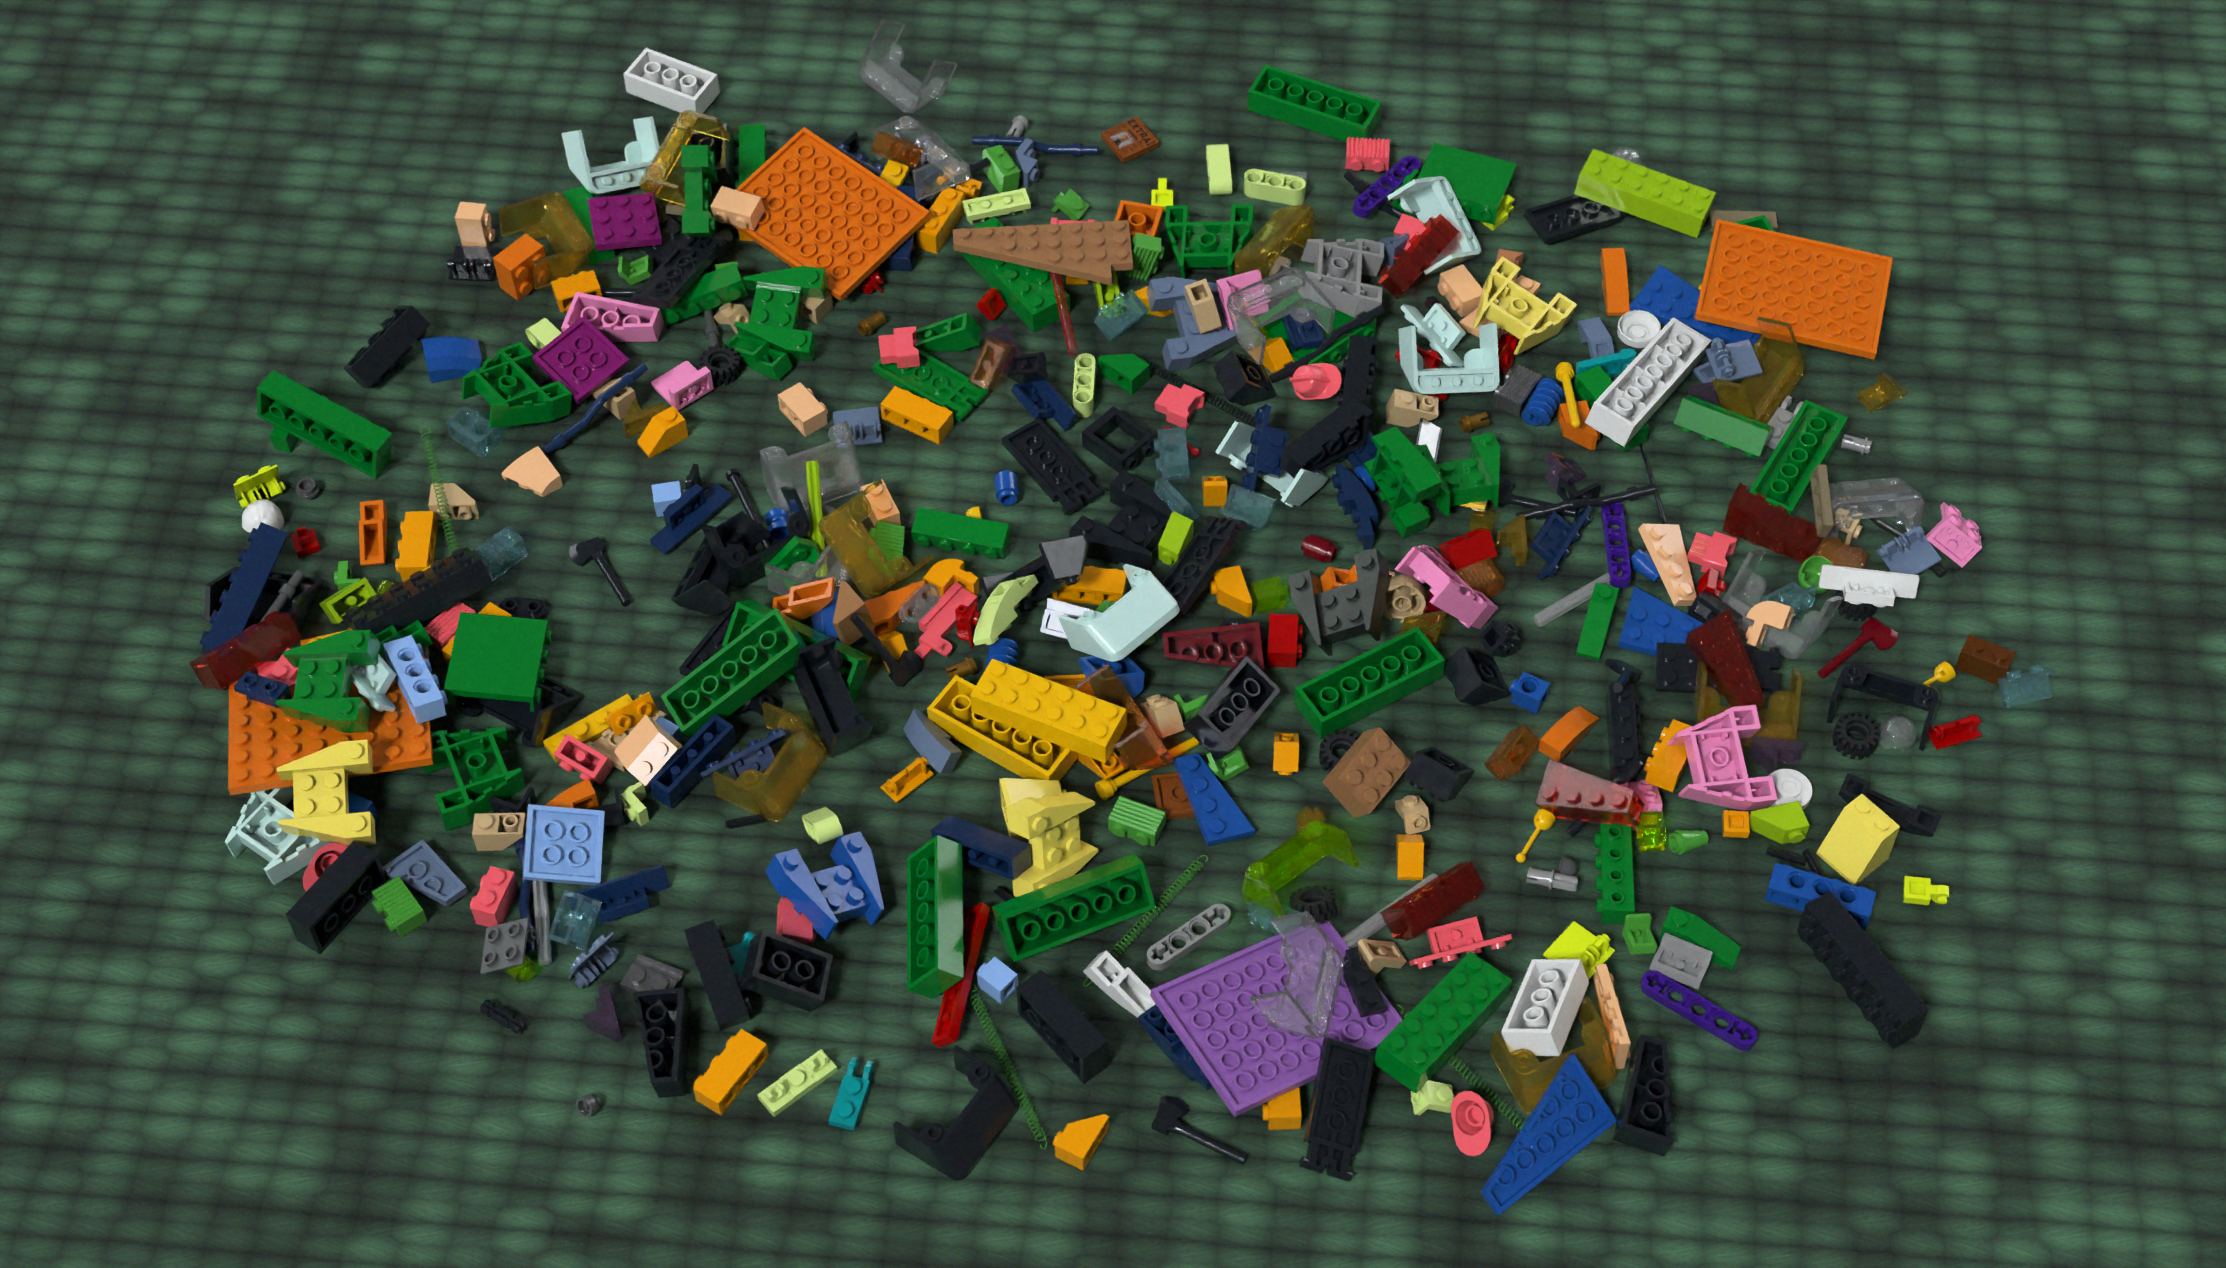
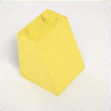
(1015, 789)
(1859, 840)

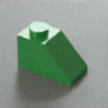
(1125, 371)

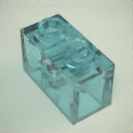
(1130, 310)
(1173, 453)
(574, 920)

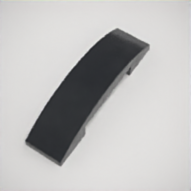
(1913, 821)

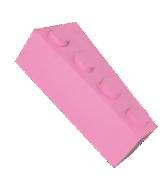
(616, 319)

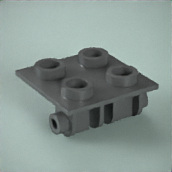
(506, 945)

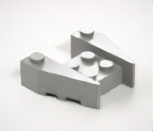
(1339, 272)

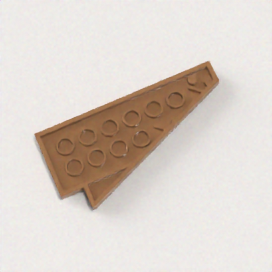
(1068, 249)

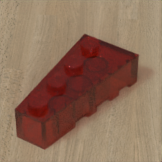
(1770, 526)
(245, 651)
(1726, 660)
(1585, 797)
(1433, 901)

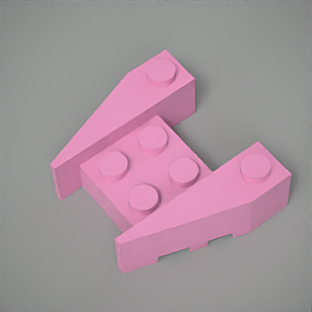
(1449, 590)
(1719, 763)

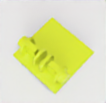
(265, 478)
(1581, 944)

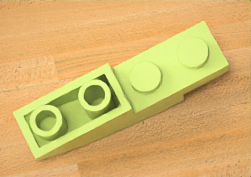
(999, 609)

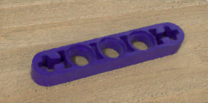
(1377, 189)
(1613, 551)
(1704, 1021)

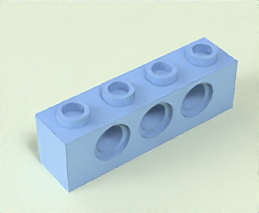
(415, 679)

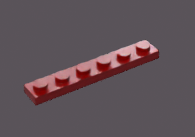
(955, 997)

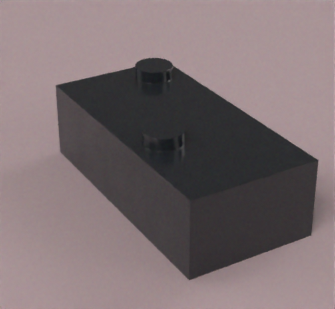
(1232, 707)
(336, 897)
(1062, 1026)

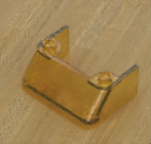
(669, 151)
(549, 218)
(1285, 226)
(1781, 367)
(858, 550)
(1776, 722)
(785, 778)
(1530, 1079)

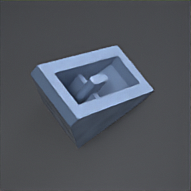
(1392, 246)

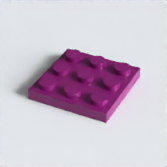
(624, 221)
(581, 359)

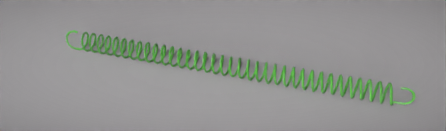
(440, 480)
(1153, 910)
(999, 1058)
(1480, 1084)

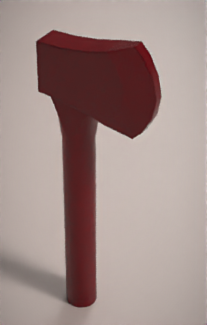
(1873, 631)

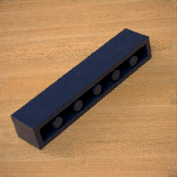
(246, 586)

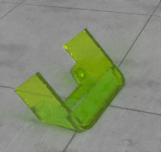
(1293, 858)

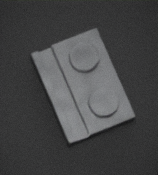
(649, 975)

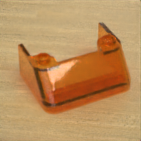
(1139, 743)

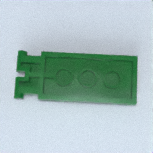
(936, 383)

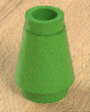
(1687, 840)

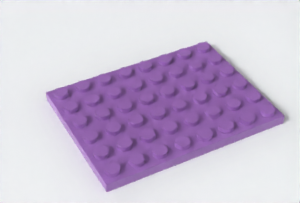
(1233, 1041)

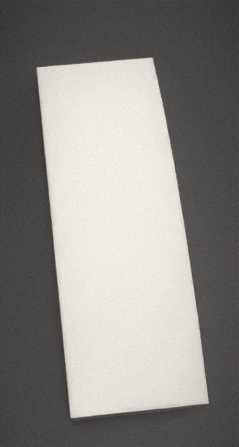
(1120, 984)

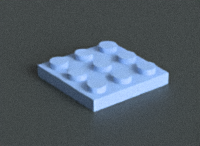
(563, 845)

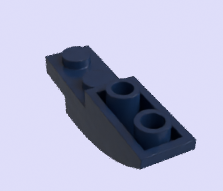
(1357, 502)
(1171, 1045)

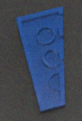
(1211, 804)

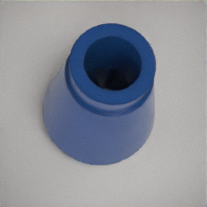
(1644, 565)

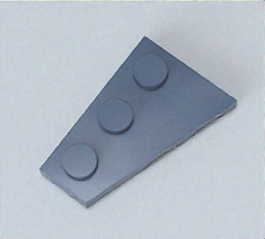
(426, 873)

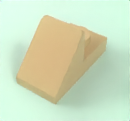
(1380, 954)

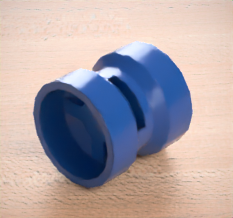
(776, 520)

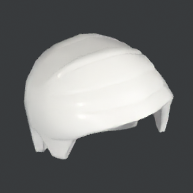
(262, 511)

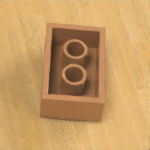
(1366, 772)

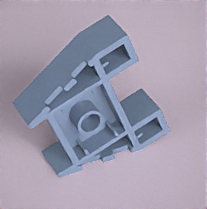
(1191, 346)

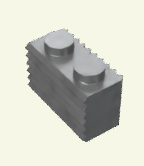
(1516, 390)

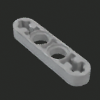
(1191, 939)

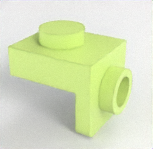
(632, 803)
(1432, 1096)

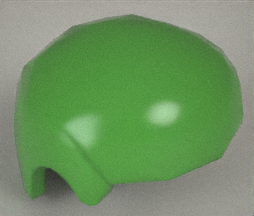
(1810, 572)

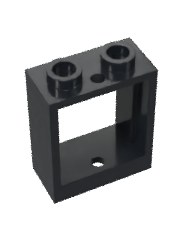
(1105, 425)

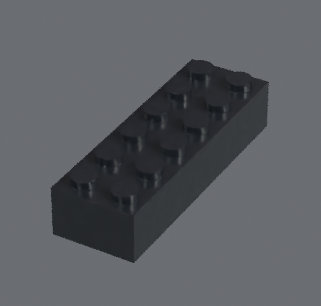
(422, 595)
(1862, 970)

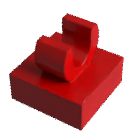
(991, 304)
(305, 542)
(1710, 583)

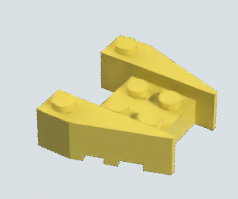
(1520, 310)
(322, 794)
(1054, 838)

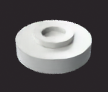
(1638, 328)
(1791, 787)

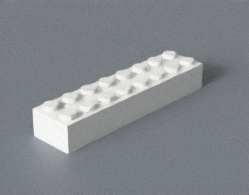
(1647, 382)

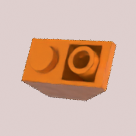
(1584, 434)

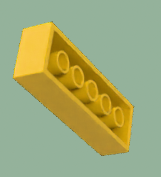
(1048, 710)
(1006, 746)

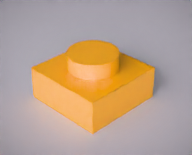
(1735, 824)

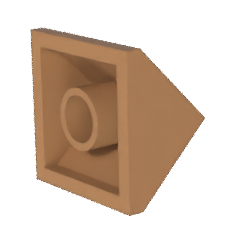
(848, 604)

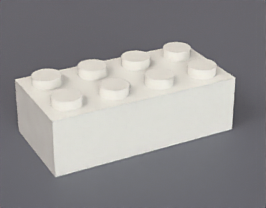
(671, 82)
(1545, 1006)

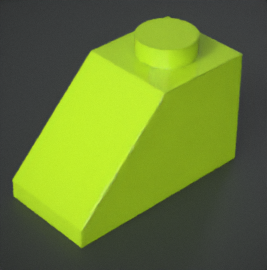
(1175, 538)
(346, 598)
(1780, 823)

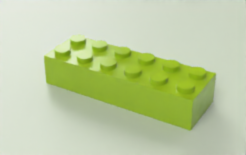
(1644, 193)

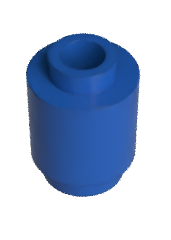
(1006, 487)

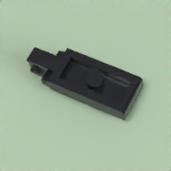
(1362, 985)

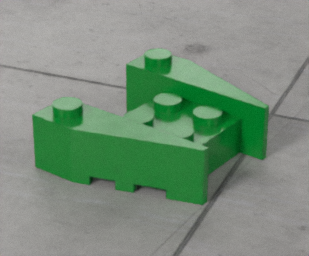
(699, 174)
(1208, 242)
(778, 309)
(512, 393)
(1471, 478)
(1404, 480)
(326, 679)
(476, 771)

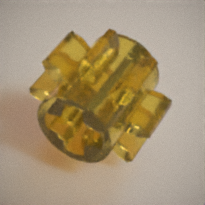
(1308, 815)

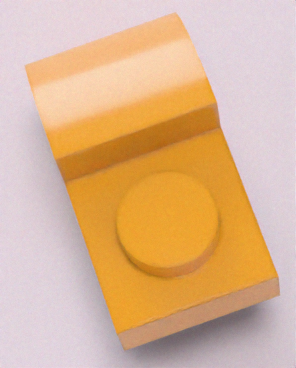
(949, 571)

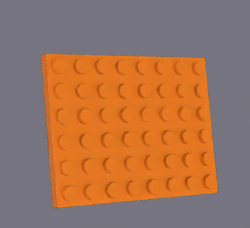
(829, 212)
(1820, 288)
(266, 739)

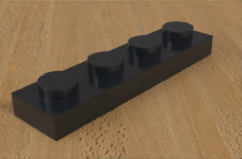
(709, 644)

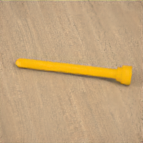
(1565, 373)
(1107, 788)

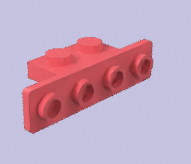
(1456, 938)

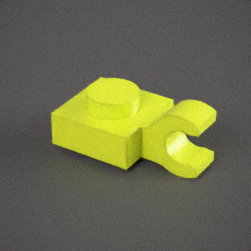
(1162, 196)
(1502, 214)
(1920, 891)

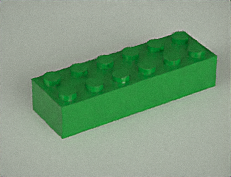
(1313, 105)
(1022, 288)
(324, 424)
(1803, 446)
(854, 662)
(735, 673)
(1369, 682)
(1073, 907)
(935, 917)
(1442, 1022)

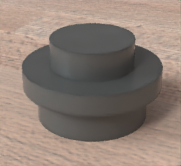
(307, 488)

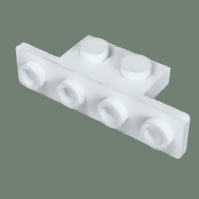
(1868, 585)

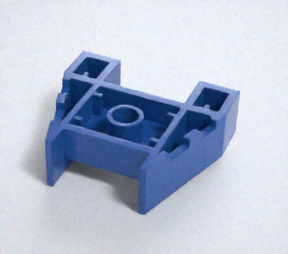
(831, 893)

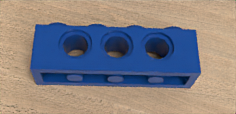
(1809, 884)

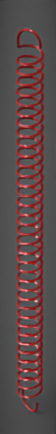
(1064, 329)

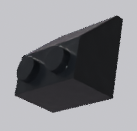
(1243, 379)
(1475, 677)
(1437, 774)

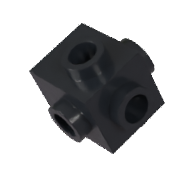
(1499, 639)

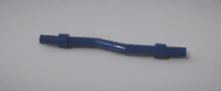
(1076, 149)
(626, 380)
(525, 895)

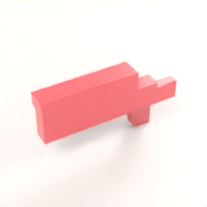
(942, 621)

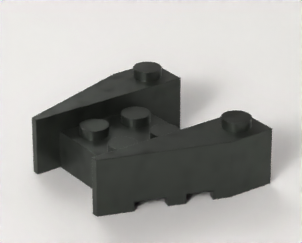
(1345, 609)

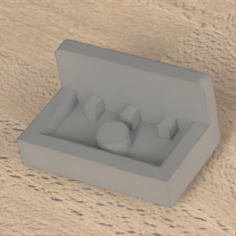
(1681, 961)

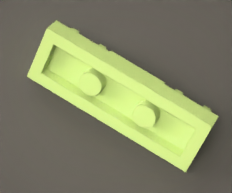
(996, 205)
(797, 1082)

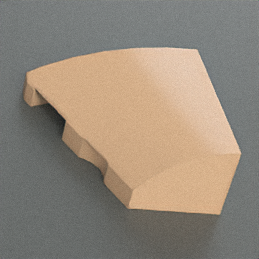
(534, 473)

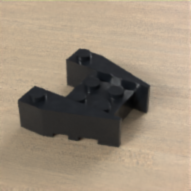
(1133, 530)

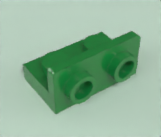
(794, 551)

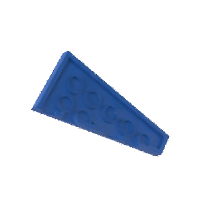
(1671, 297)
(1653, 622)
(1556, 1130)

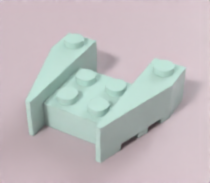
(261, 833)

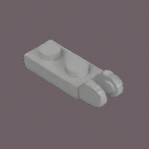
(1781, 421)

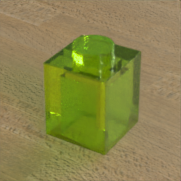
(1269, 595)
(1652, 832)

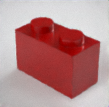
(1468, 548)
(1283, 640)

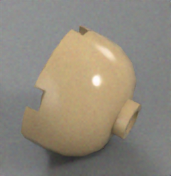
(1404, 598)

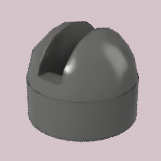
(1567, 866)
(587, 1105)

